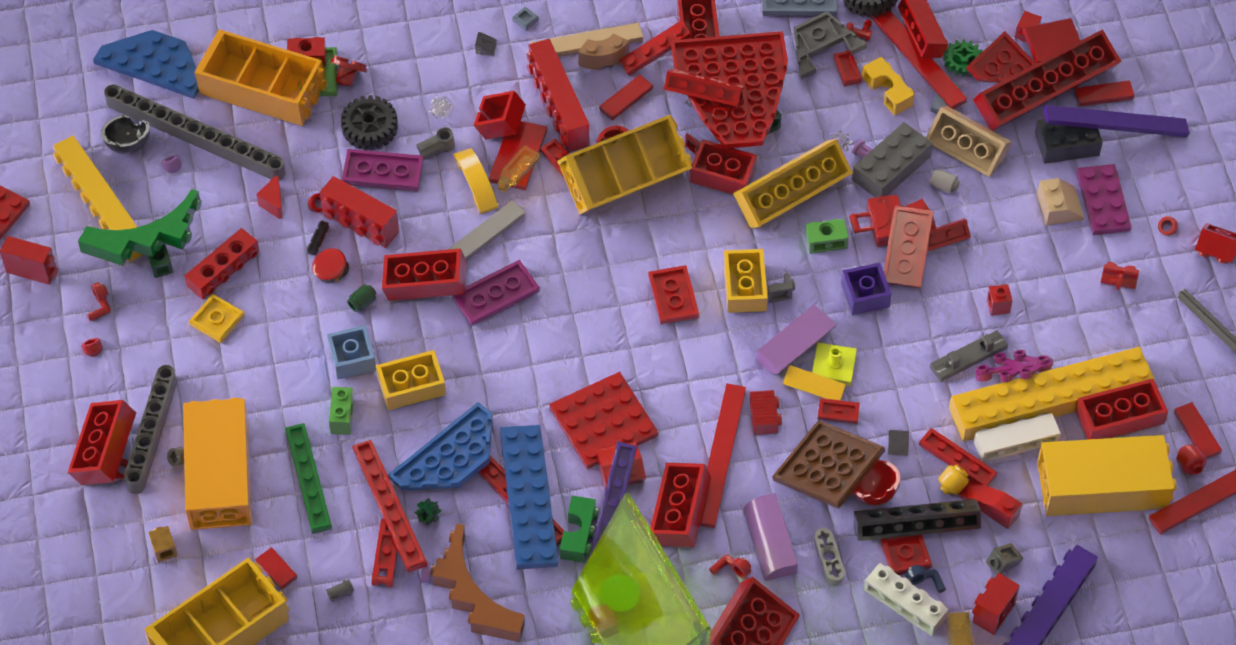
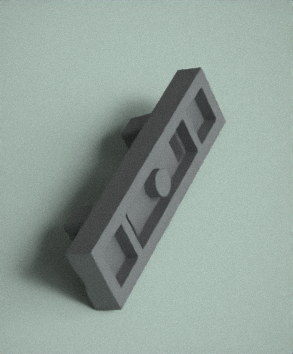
(968, 355)

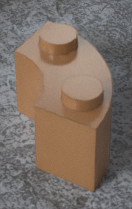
(603, 52)

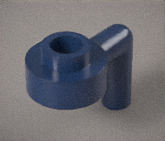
(917, 574)

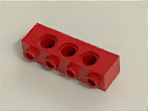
(198, 279)

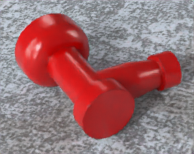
(864, 33)

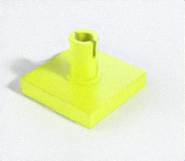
(835, 362)

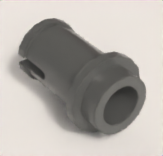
(340, 590)

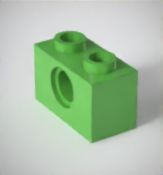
(835, 240)
(341, 410)

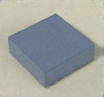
(525, 18)

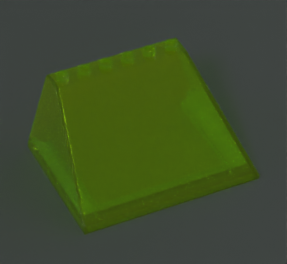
(633, 590)

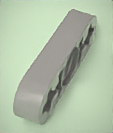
(828, 564)

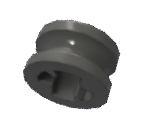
(171, 456)

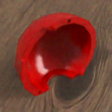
(879, 484)

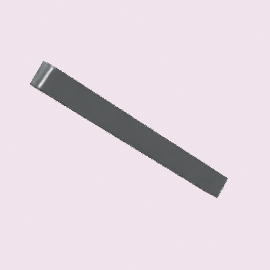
(194, 132)

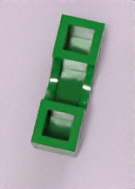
(576, 544)

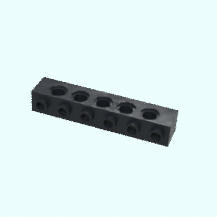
(917, 519)

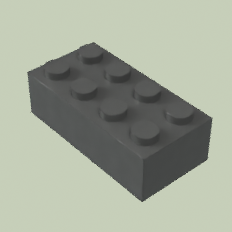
(892, 161)

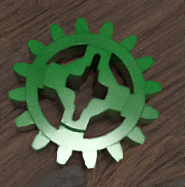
(960, 55)

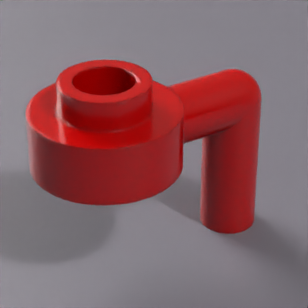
(100, 292)
(738, 565)

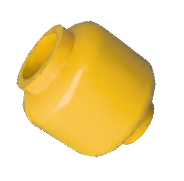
(953, 480)

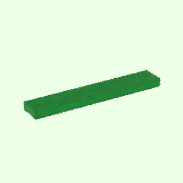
(308, 478)

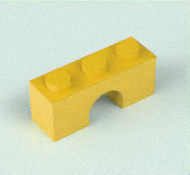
(880, 74)

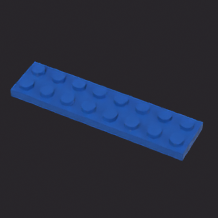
(528, 497)

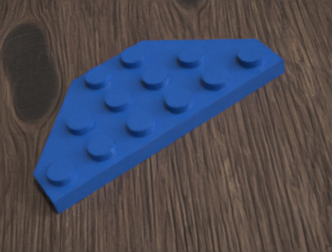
(153, 59)
(451, 455)

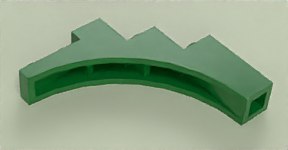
(118, 245)

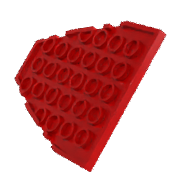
(748, 60)

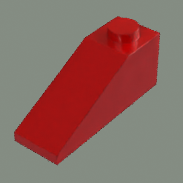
(993, 503)

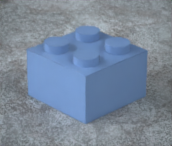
(351, 352)

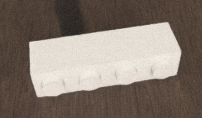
(1016, 437)

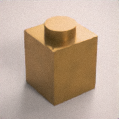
(162, 543)

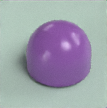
(171, 164)

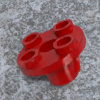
(347, 71)

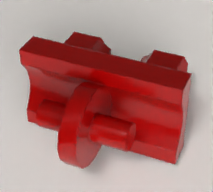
(1119, 276)

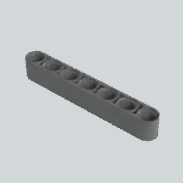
(150, 437)

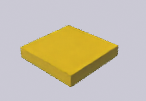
(216, 318)

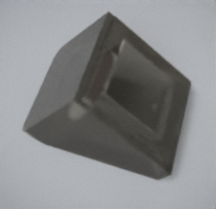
(485, 44)
(898, 442)

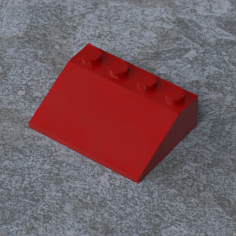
(754, 617)

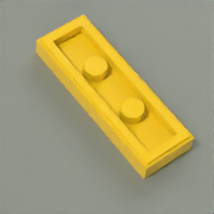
(814, 383)

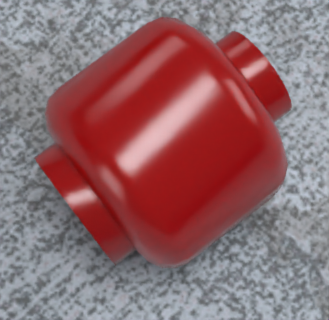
(1191, 459)

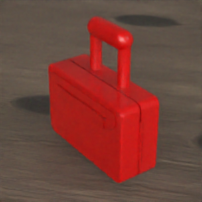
(880, 216)

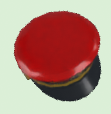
(330, 265)

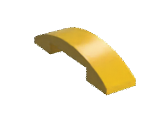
(477, 180)

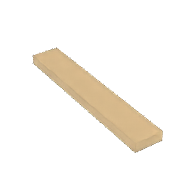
(572, 43)

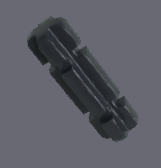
(317, 237)

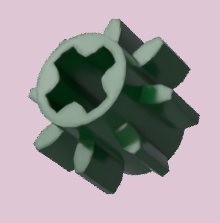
(428, 511)

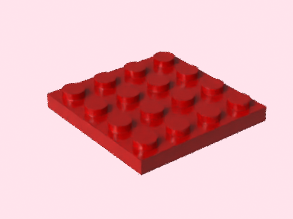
(601, 417)

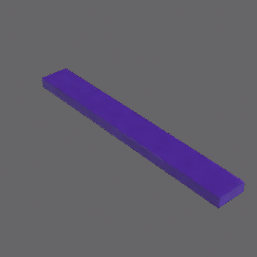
(1116, 121)

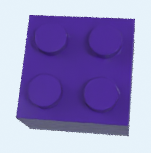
(866, 288)

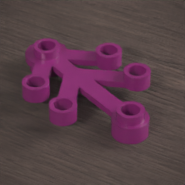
(1013, 367)

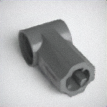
(437, 143)

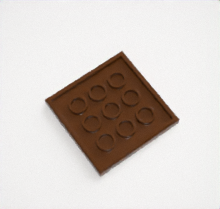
(828, 464)

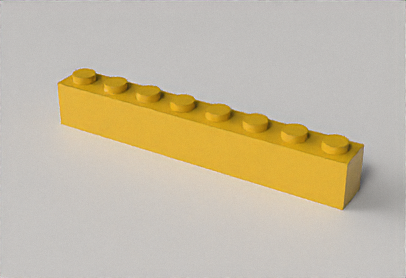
(92, 187)

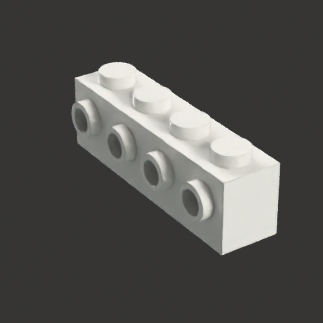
(906, 599)

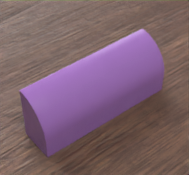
(794, 340)
(770, 537)

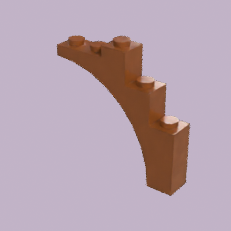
(485, 615)

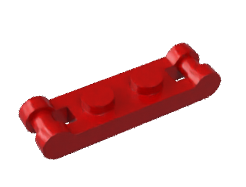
(385, 558)

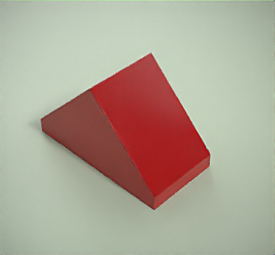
(270, 197)

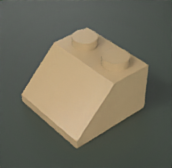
(1059, 201)

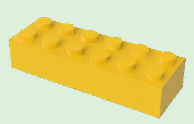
(793, 183)

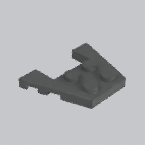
(818, 35)

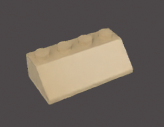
(968, 141)

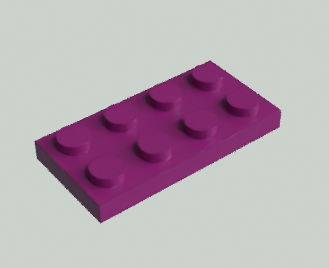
(382, 169)
(1103, 199)
(496, 292)

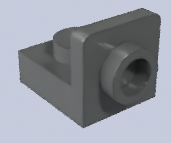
(781, 291)
(1003, 557)

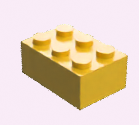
(745, 280)
(411, 380)

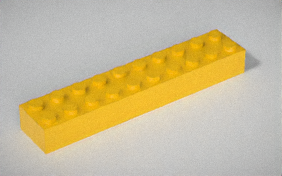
(1045, 392)

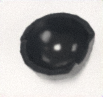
(124, 135)

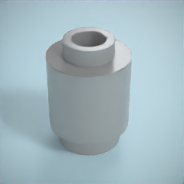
(944, 181)

